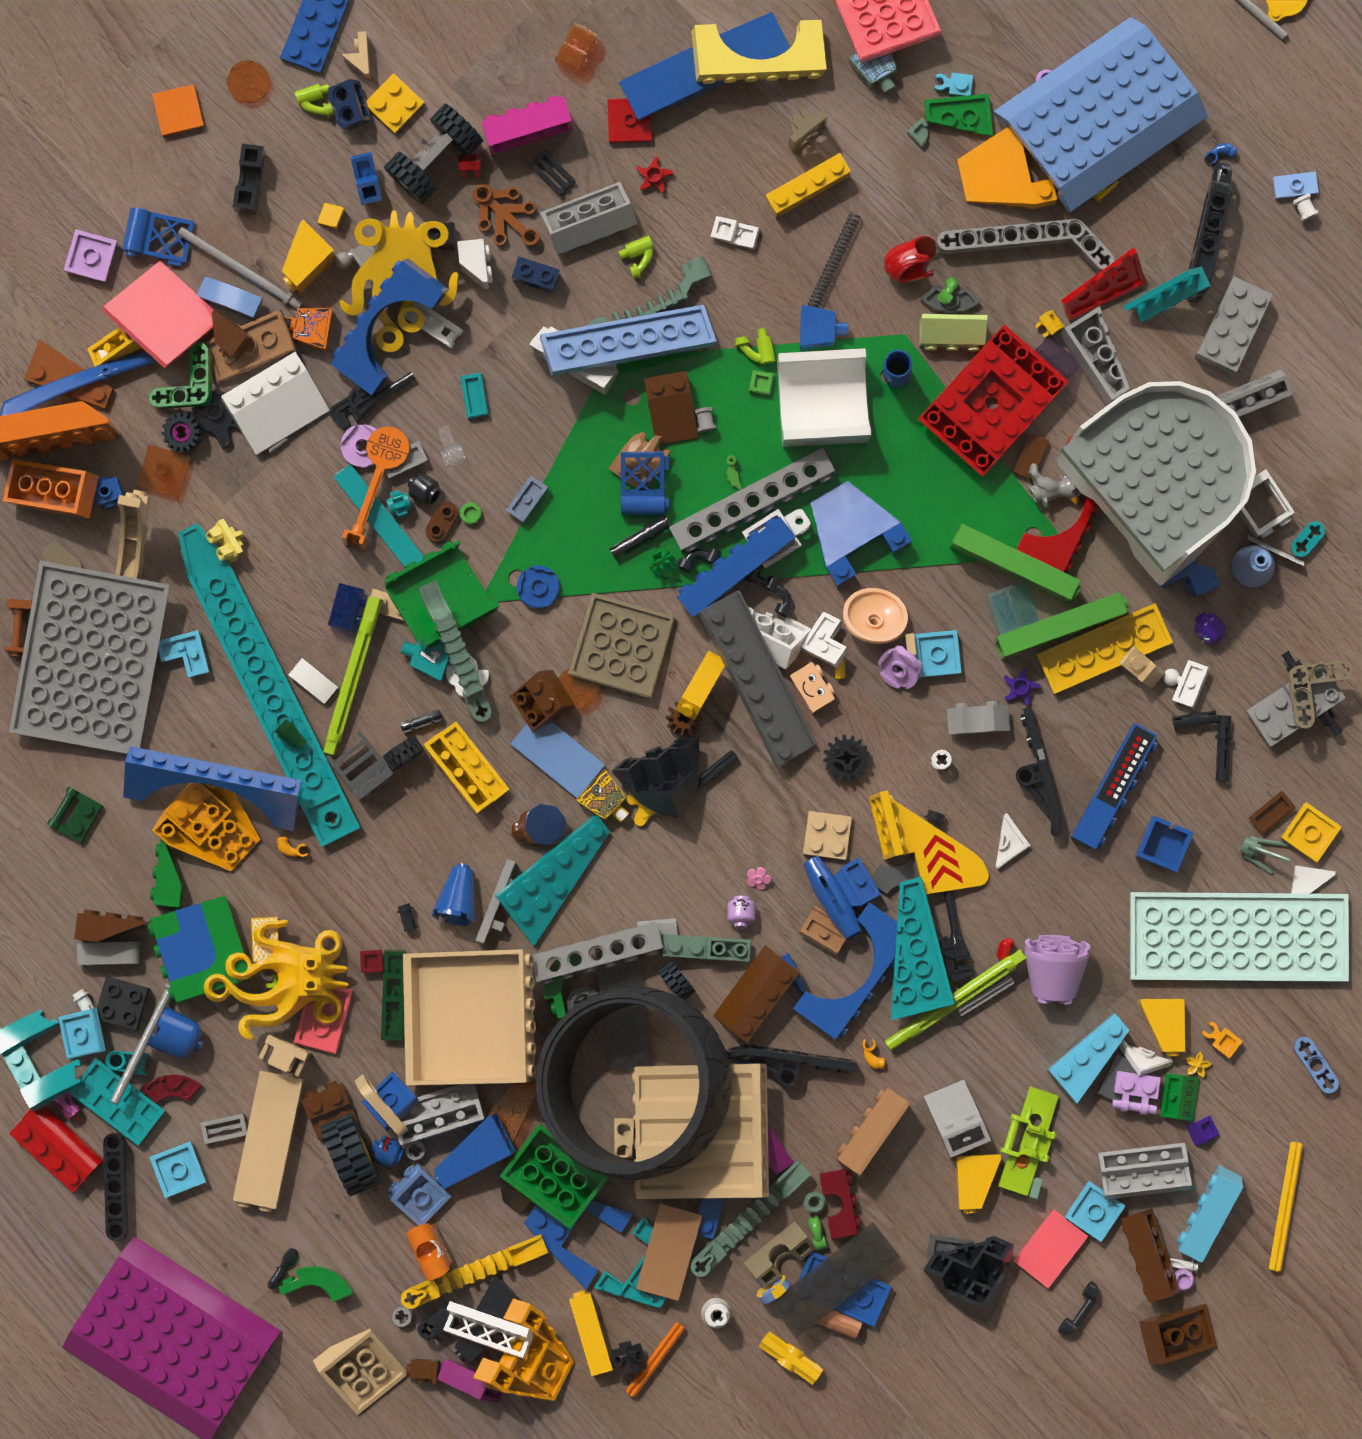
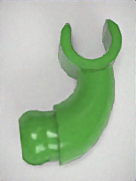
(945, 295)
(816, 1229)

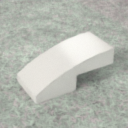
(735, 233)
(313, 680)

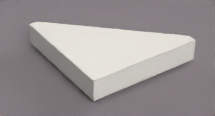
(1010, 843)
(1308, 879)
(1143, 1060)

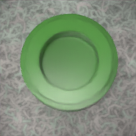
(470, 513)

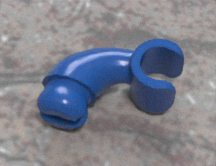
(1224, 148)

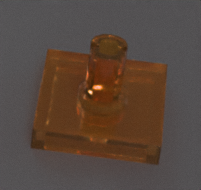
(164, 471)

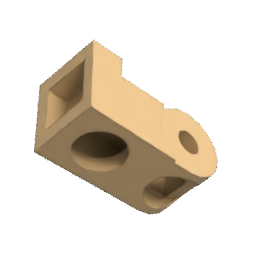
(623, 1137)

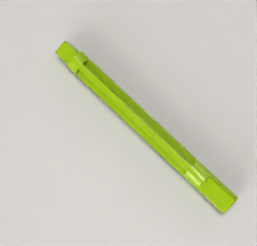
(352, 674)
(960, 997)

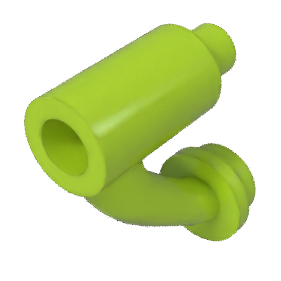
(312, 94)
(637, 248)
(764, 344)

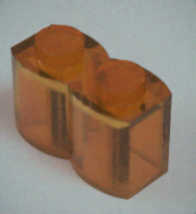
(576, 48)

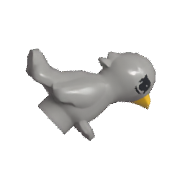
(1047, 489)

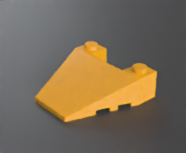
(1000, 175)
(543, 1367)

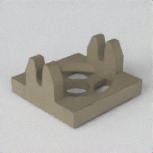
(805, 128)

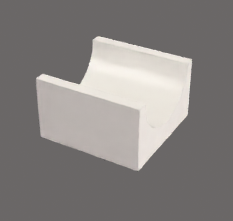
(823, 397)

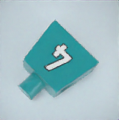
(430, 662)

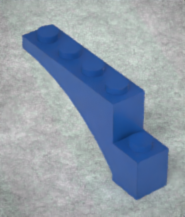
(1199, 579)

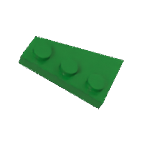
(961, 113)

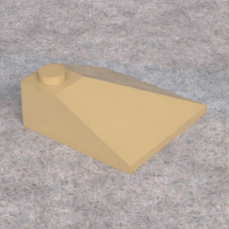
(360, 1369)

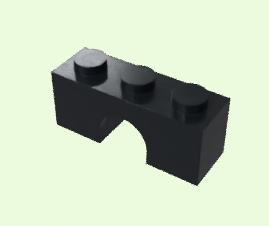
(250, 177)

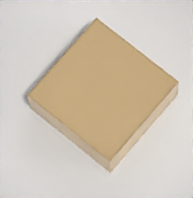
(910, 643)

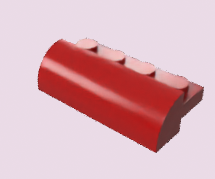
(57, 1147)

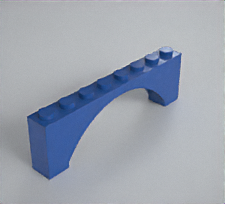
(273, 794)

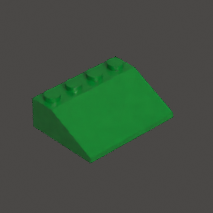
(552, 1177)

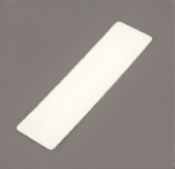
(1276, 550)

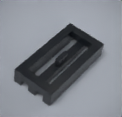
(539, 159)

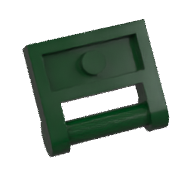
(81, 818)

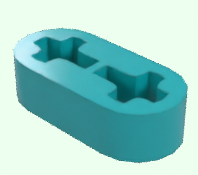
(1310, 542)

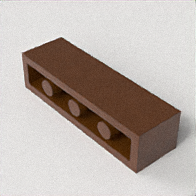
(1150, 1255)

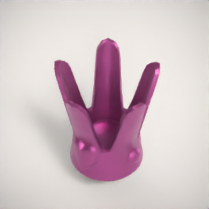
(69, 1110)

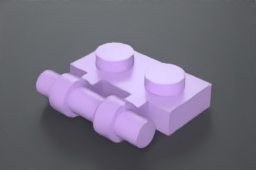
(1136, 1085)

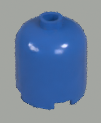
(176, 1035)

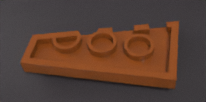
(50, 365)

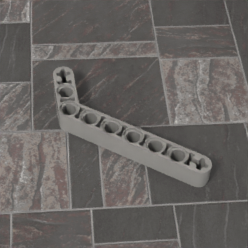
(1022, 240)

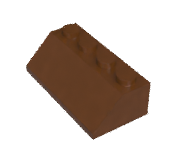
(756, 993)

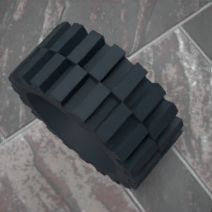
(350, 1154)

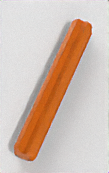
(655, 1359)

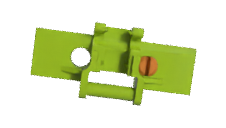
(1035, 1144)

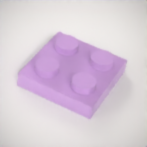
(90, 256)

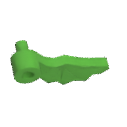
(733, 475)

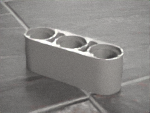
(108, 953)

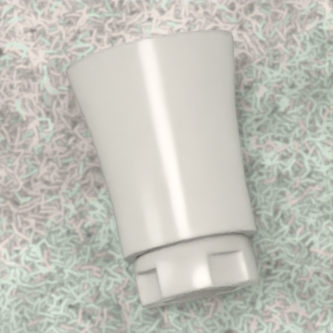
(716, 1305)

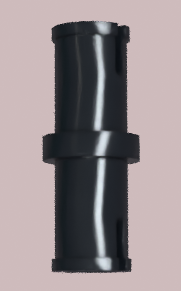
(1194, 719)

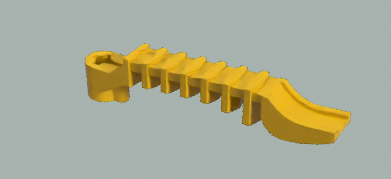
(481, 1268)

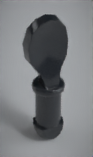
(288, 1260)

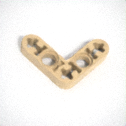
(371, 1095)

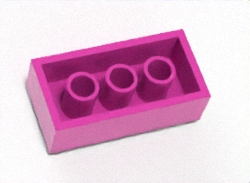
(527, 125)

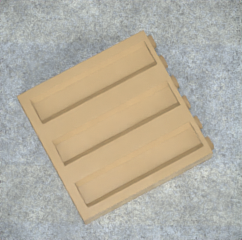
(734, 1160)

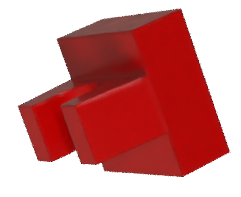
(472, 162)

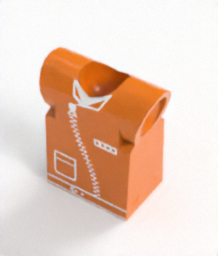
(429, 1250)

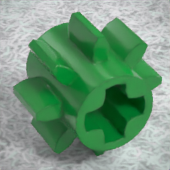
(662, 563)

